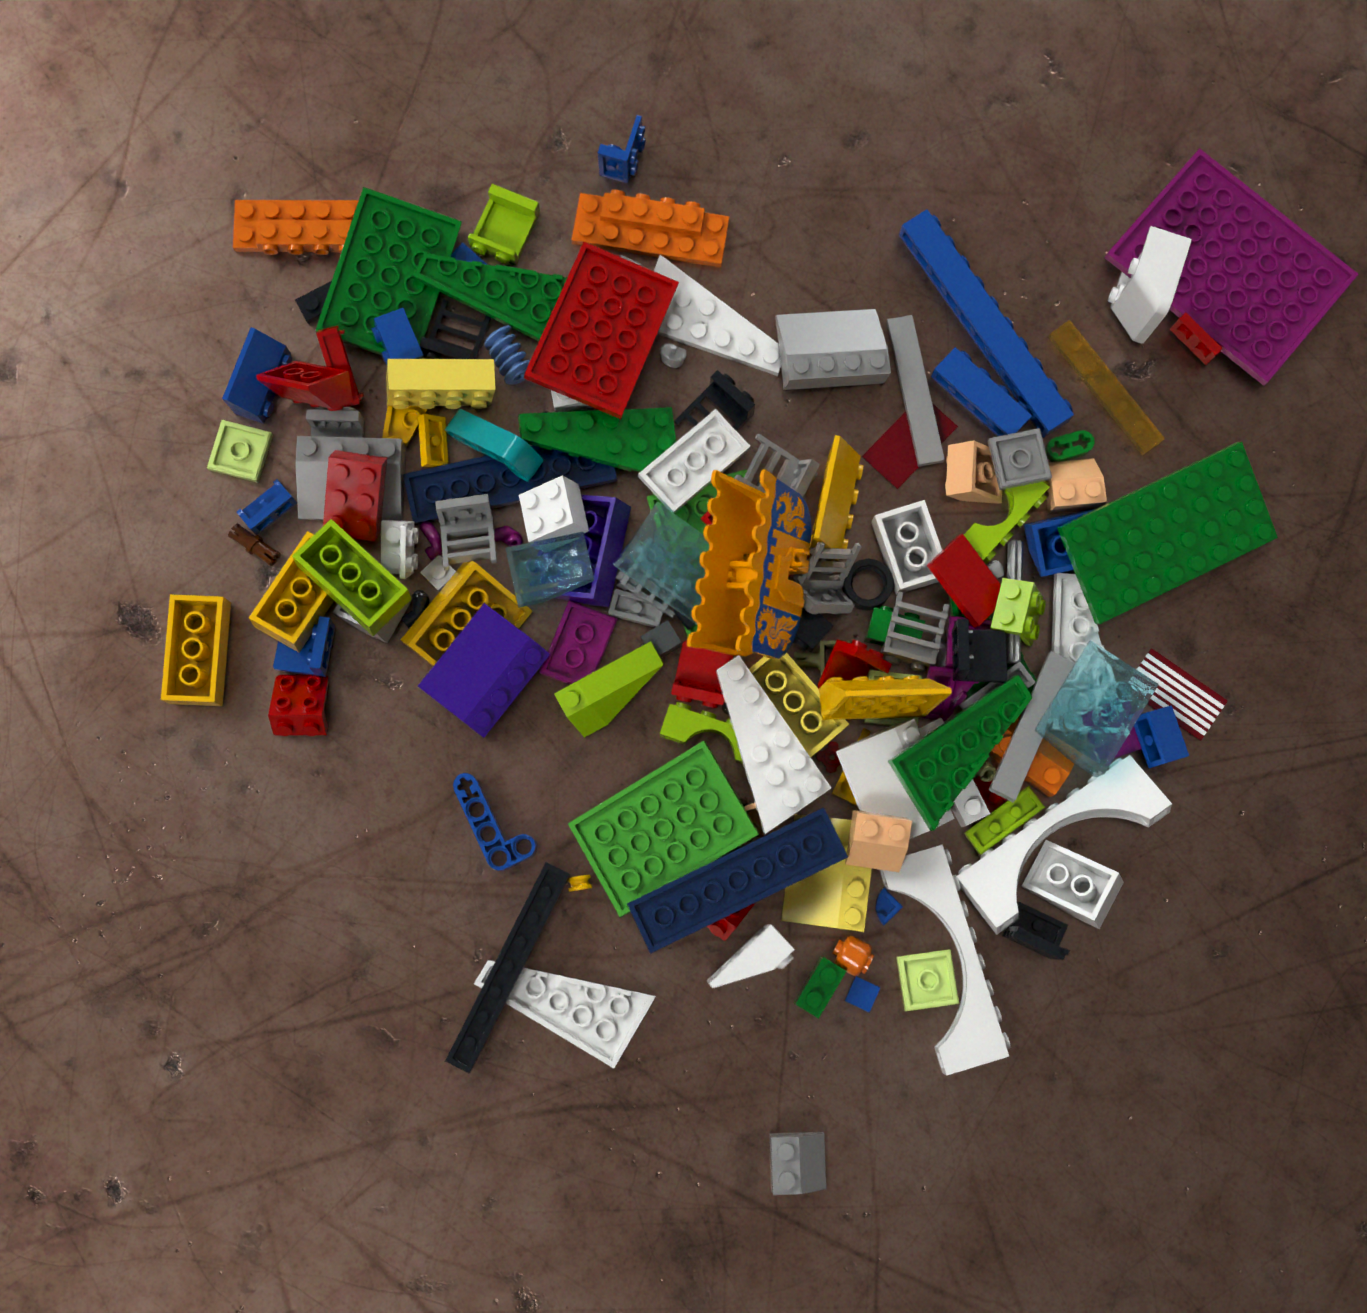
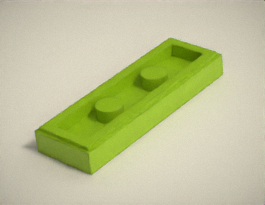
(1004, 820)

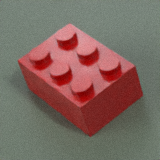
(355, 493)

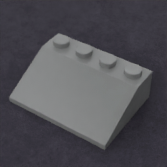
(832, 349)
(312, 467)

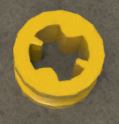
(579, 883)

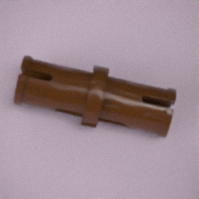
(254, 544)

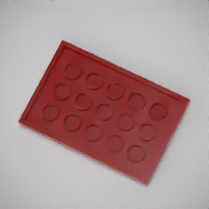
(601, 330)

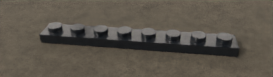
(507, 968)

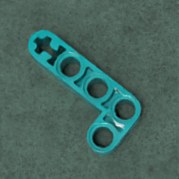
(495, 443)

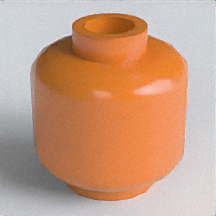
(853, 955)

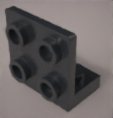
(978, 654)

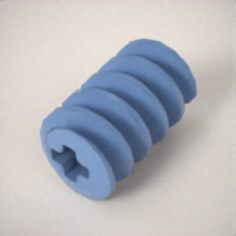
(506, 355)

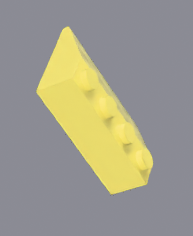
(832, 896)

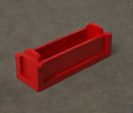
(336, 357)

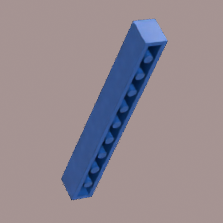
(985, 322)

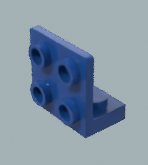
(620, 163)
(314, 655)

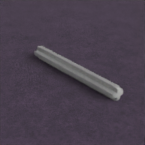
(1014, 571)

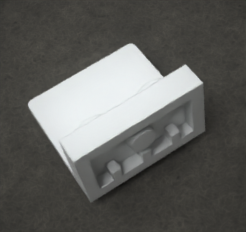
(398, 547)

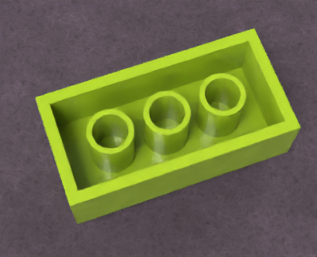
(352, 577)

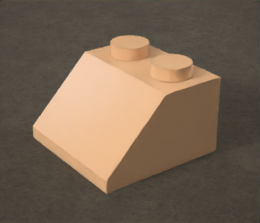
(971, 473)
(1075, 486)
(878, 841)

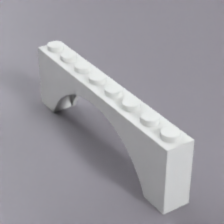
(1119, 793)
(975, 1032)

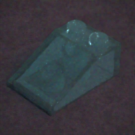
(549, 568)

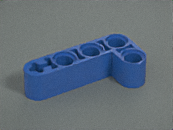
(487, 820)

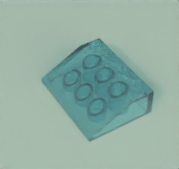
(666, 559)
(1095, 709)

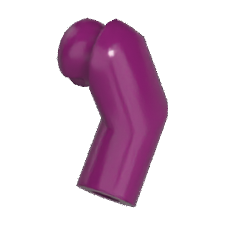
(508, 536)
(434, 538)

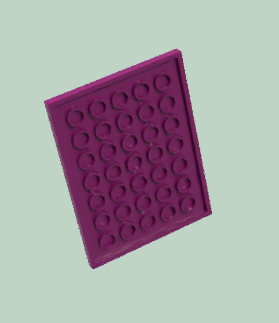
(1248, 270)

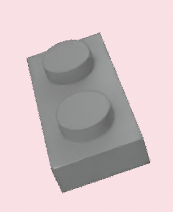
(634, 609)

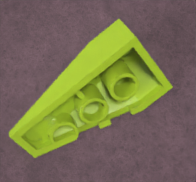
(604, 693)

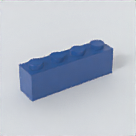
(980, 394)

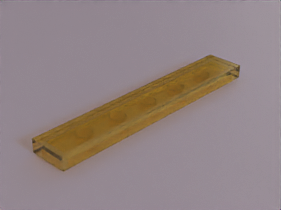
(1106, 387)

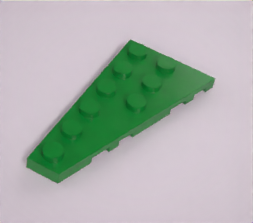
(501, 292)
(616, 442)
(952, 754)

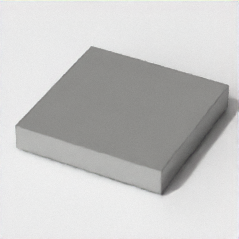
(1019, 459)

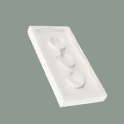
(691, 460)

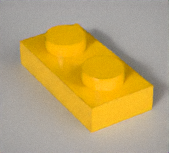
(432, 440)

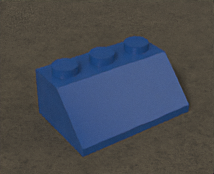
(244, 392)
(1047, 546)

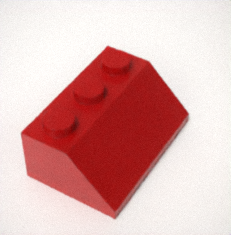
(310, 384)

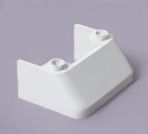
(1147, 296)

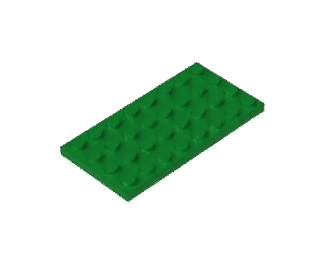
(1167, 532)

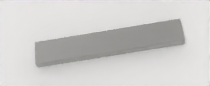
(915, 391)
(1025, 740)

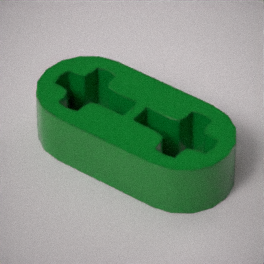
(1067, 440)

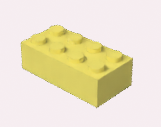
(440, 383)
(797, 702)

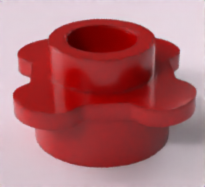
(824, 757)

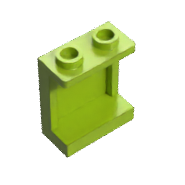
(504, 225)

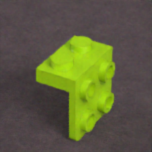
(1019, 609)

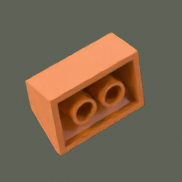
(1047, 769)

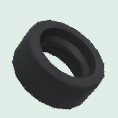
(885, 574)

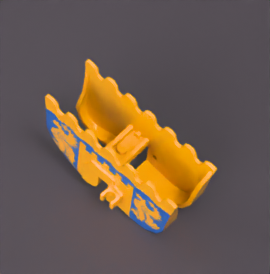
(751, 552)

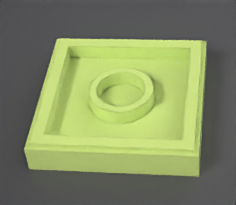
(240, 451)
(927, 980)

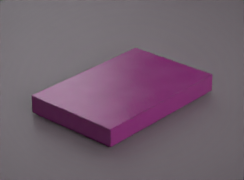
(578, 643)

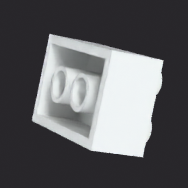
(907, 545)

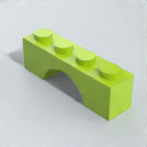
(1020, 501)
(682, 725)

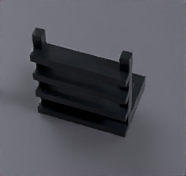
(439, 349)
(726, 397)
(1038, 932)

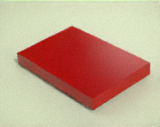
(966, 580)

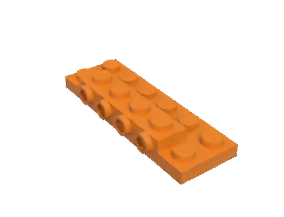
(292, 225)
(651, 227)

